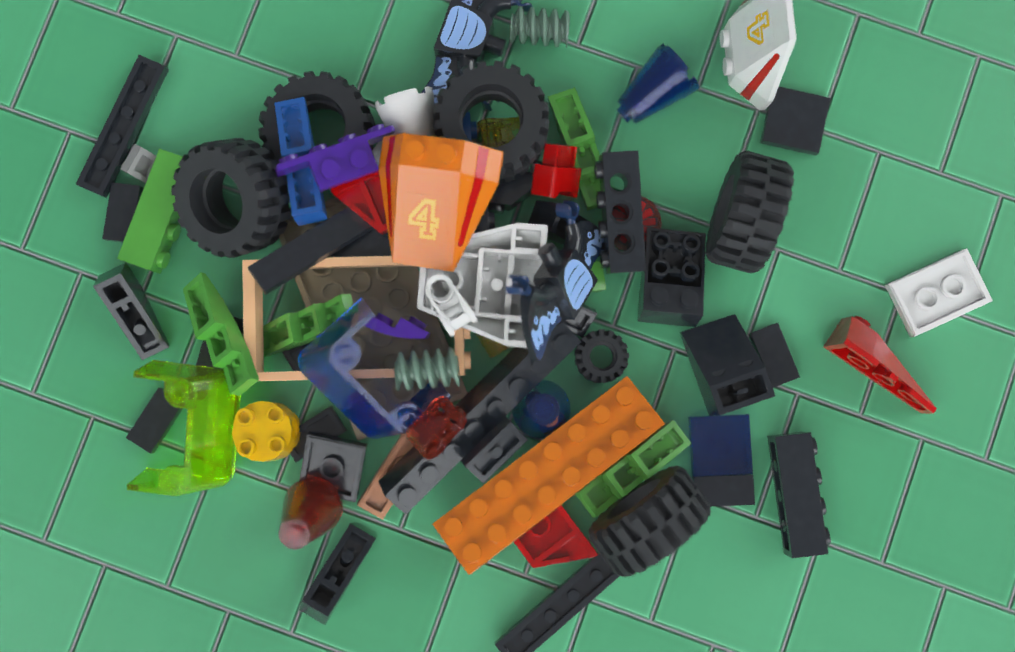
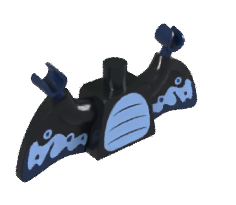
(466, 39)
(560, 282)

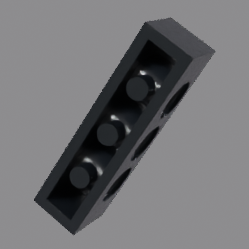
(625, 166)

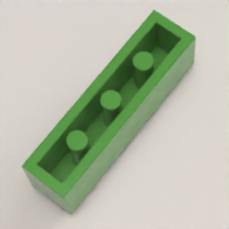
(154, 220)

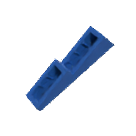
(296, 138)

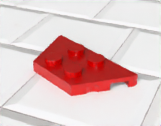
(365, 199)
(554, 541)

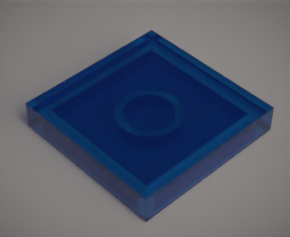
(720, 445)

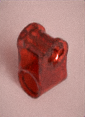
(434, 430)

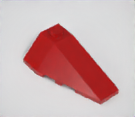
(869, 354)

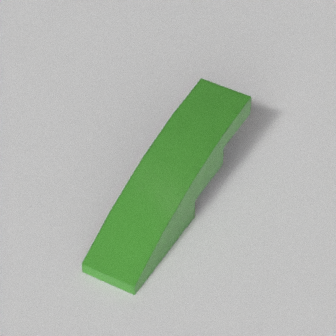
(577, 132)
(303, 326)
(218, 328)
(633, 468)

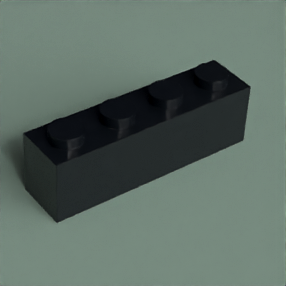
(798, 494)

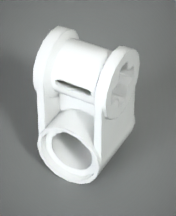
(450, 305)

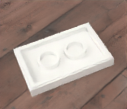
(938, 293)

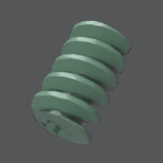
(539, 26)
(426, 369)

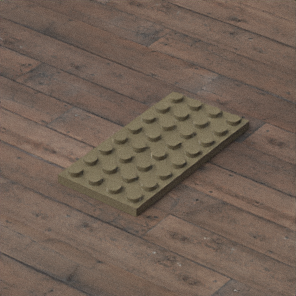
(386, 291)

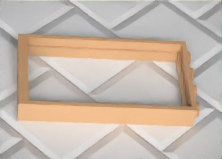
(254, 321)

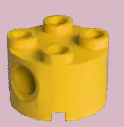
(265, 431)

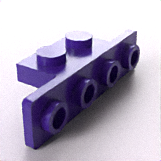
(340, 162)

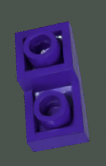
(404, 329)

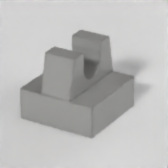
(138, 163)

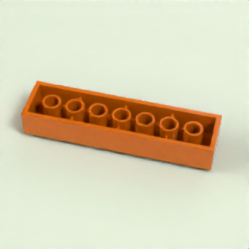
(548, 475)

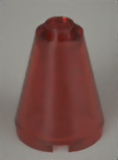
(309, 512)

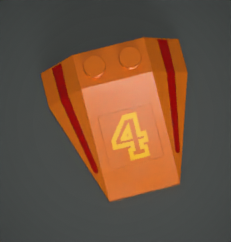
(435, 196)

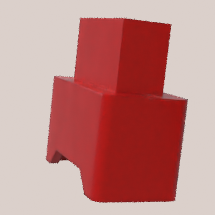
(557, 172)

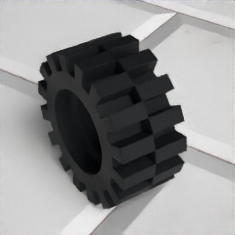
(618, 350)

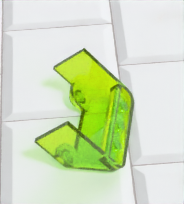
(209, 439)

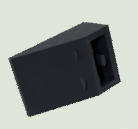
(673, 278)
(726, 366)

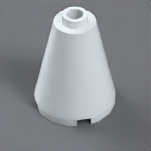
(408, 112)

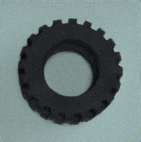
(500, 85)
(319, 93)
(202, 204)
(749, 212)
(650, 522)

